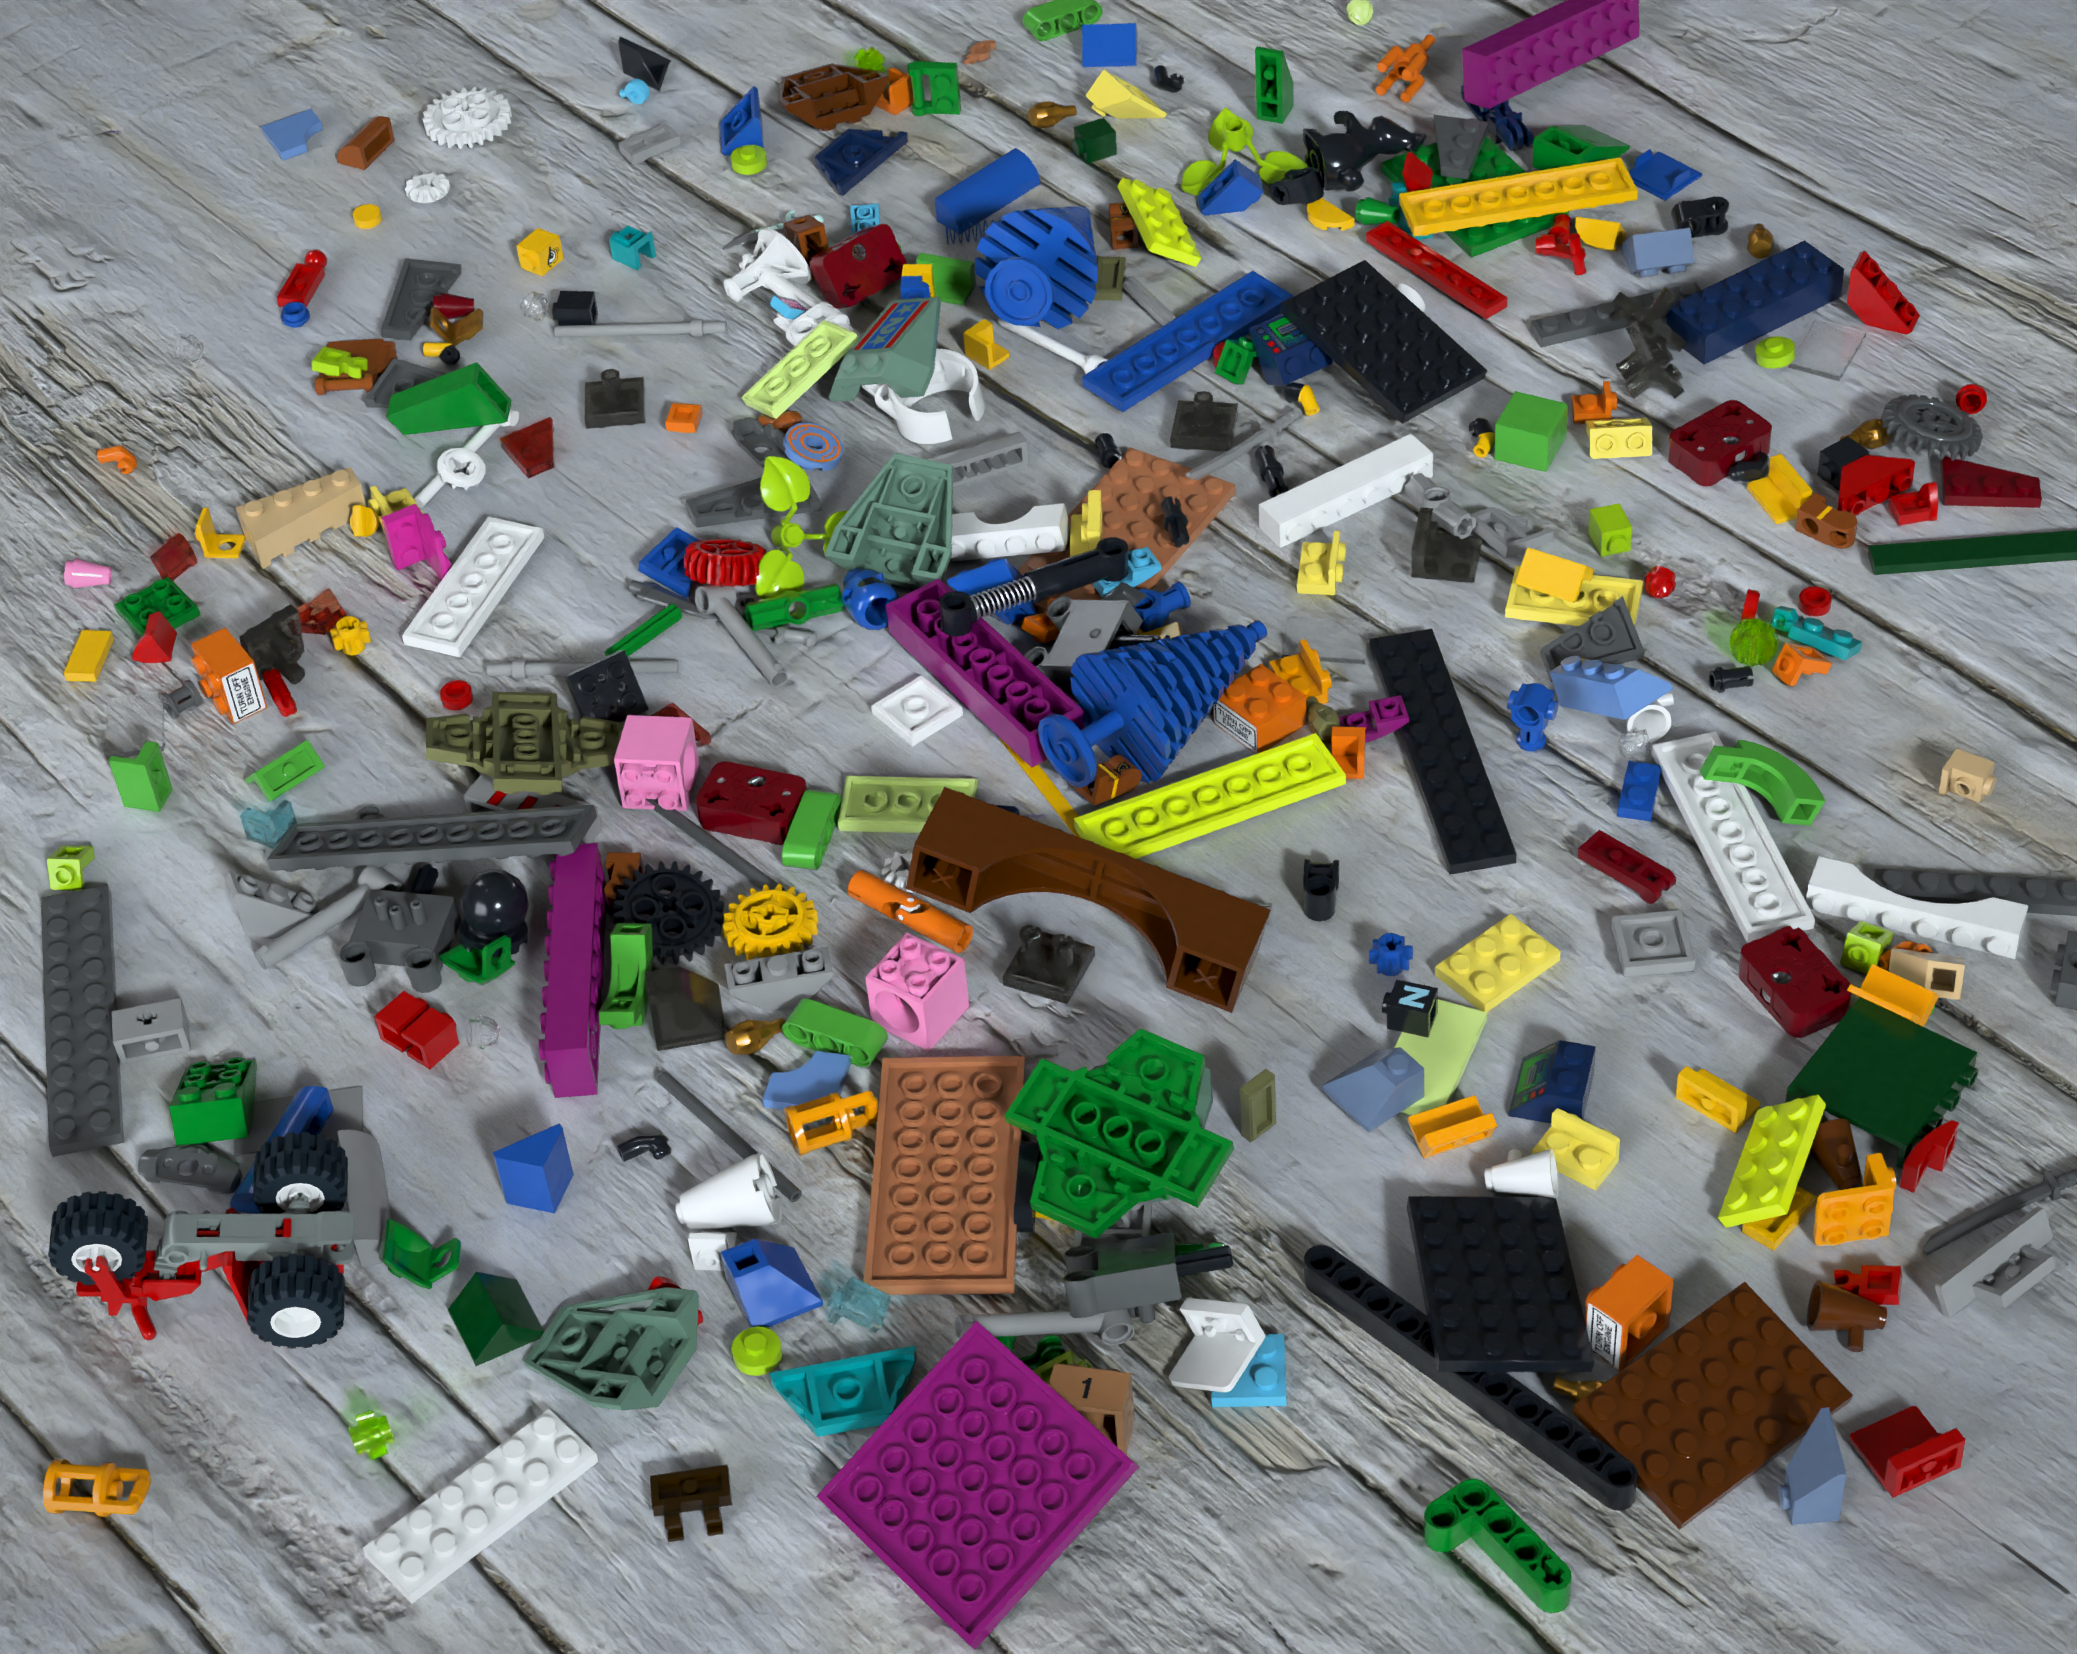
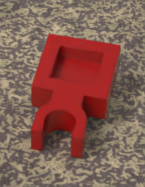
(1874, 1283)

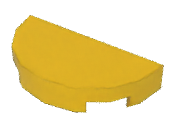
(1324, 215)

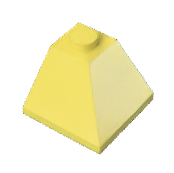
(1121, 99)

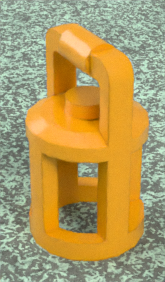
(841, 1115)
(106, 1488)

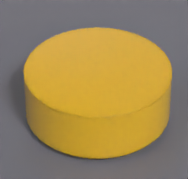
(367, 216)

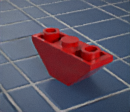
(1878, 298)
(1872, 481)

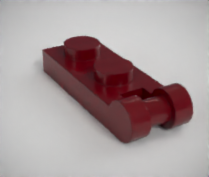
(1627, 866)

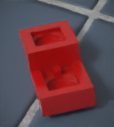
(1930, 1152)

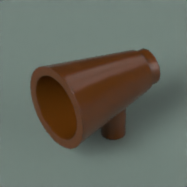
(1837, 1153)
(1841, 1310)

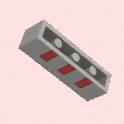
(483, 798)

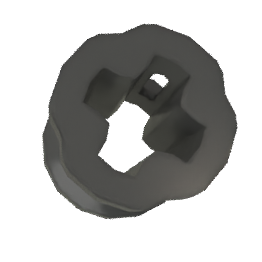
(181, 699)

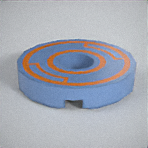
(803, 435)

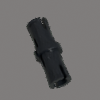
(1271, 471)

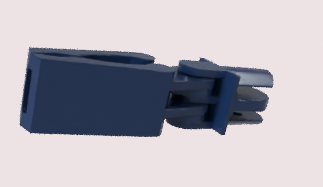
(1504, 124)

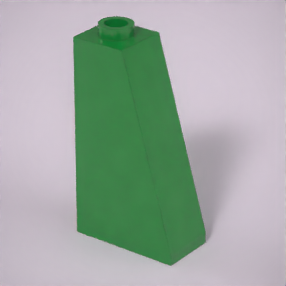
(450, 402)

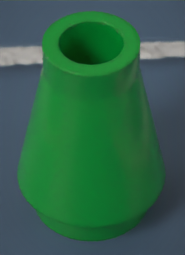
(1374, 212)

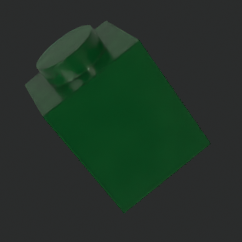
(1094, 140)

